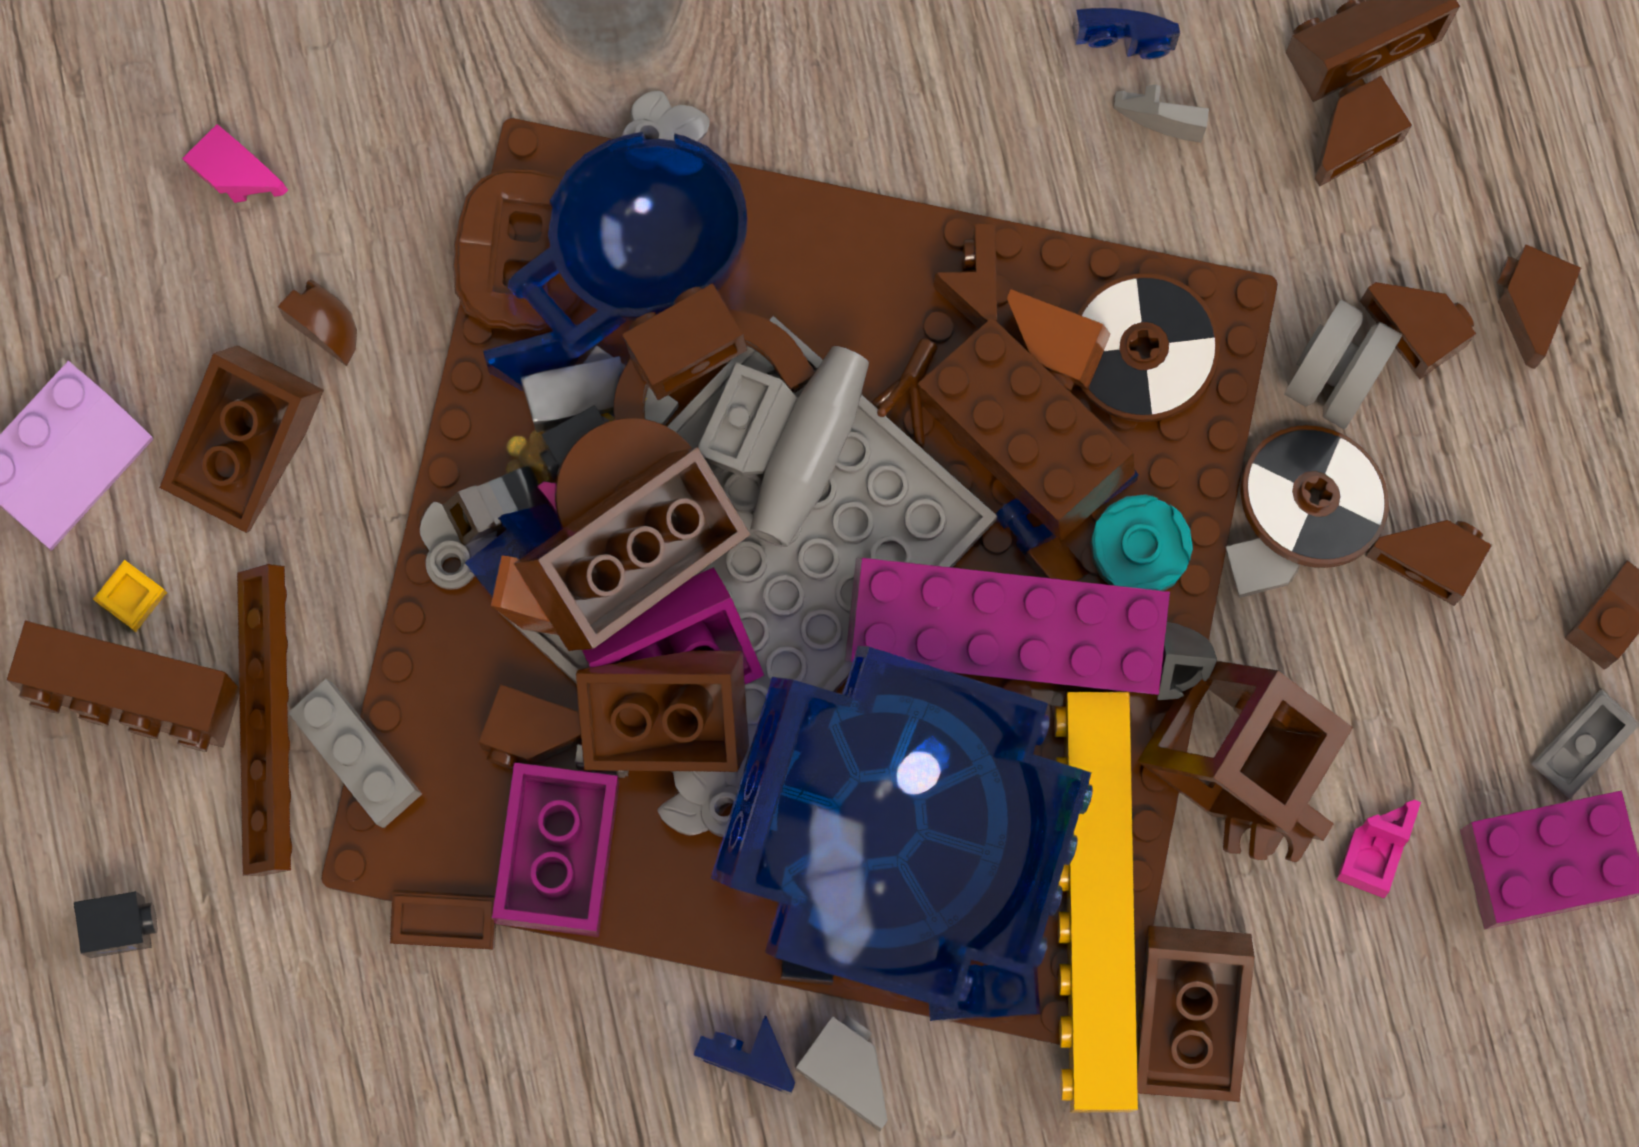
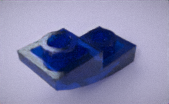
(1142, 32)
(994, 995)

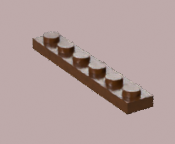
(264, 721)

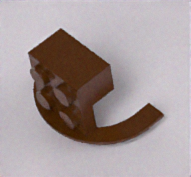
(695, 339)

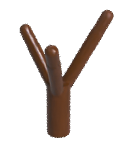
(909, 380)

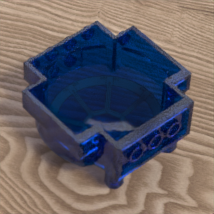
(903, 827)

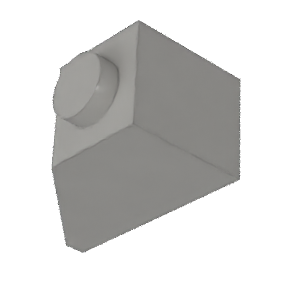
(847, 1069)

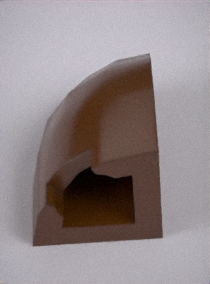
(322, 320)

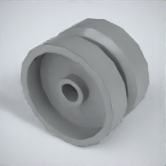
(1342, 364)

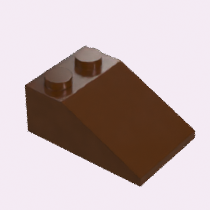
(240, 436)
(665, 713)
(1194, 1013)

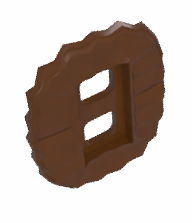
(485, 247)

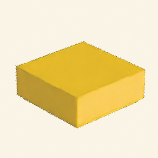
(130, 596)

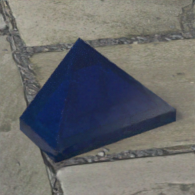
(527, 358)

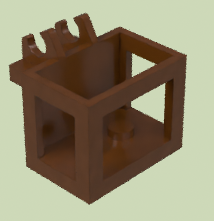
(1264, 764)

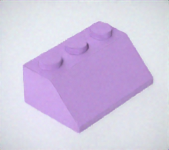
(65, 454)

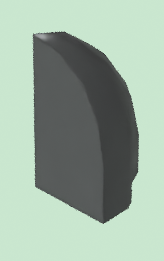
(1185, 661)

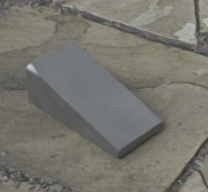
(567, 391)
(1585, 743)

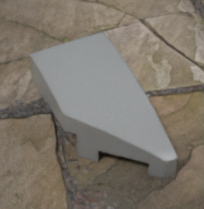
(1166, 118)
(1258, 568)

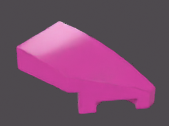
(231, 167)
(1377, 848)

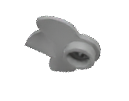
(658, 120)
(444, 543)
(699, 801)

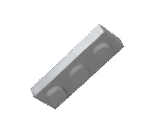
(354, 753)

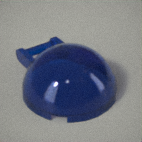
(635, 233)

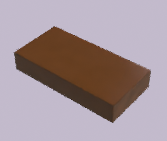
(442, 919)

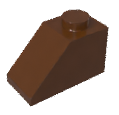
(1360, 127)
(1535, 299)
(1428, 320)
(1434, 557)
(1610, 620)
(527, 729)

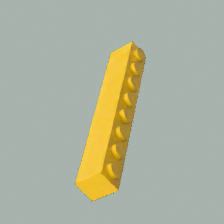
(1099, 911)

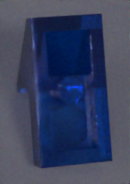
(522, 534)
(763, 1065)

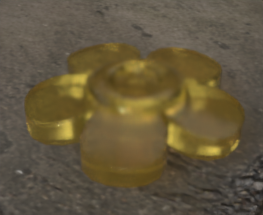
(529, 455)

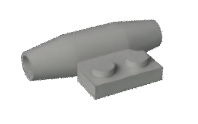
(786, 438)

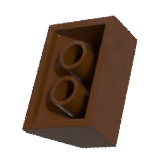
(1365, 40)

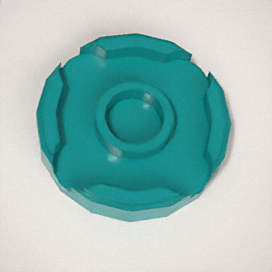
(1141, 544)

